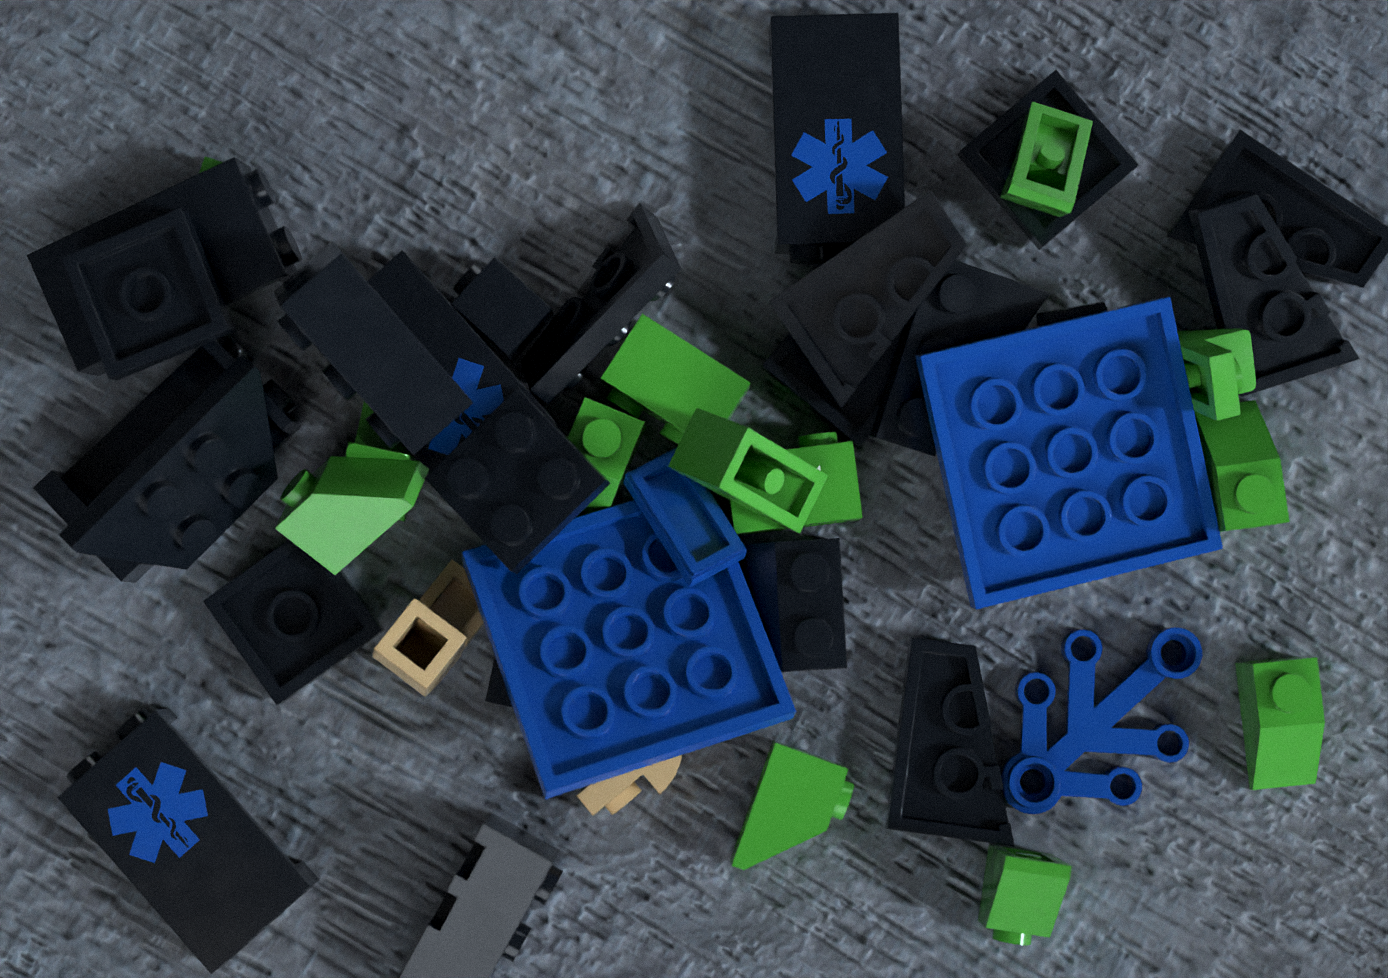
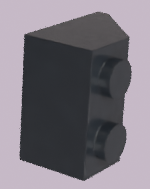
(799, 601)

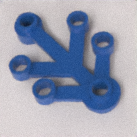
(1090, 725)

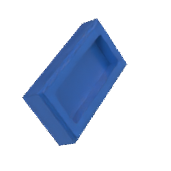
(685, 519)

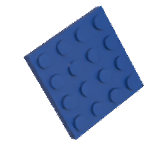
(1069, 452)
(619, 655)

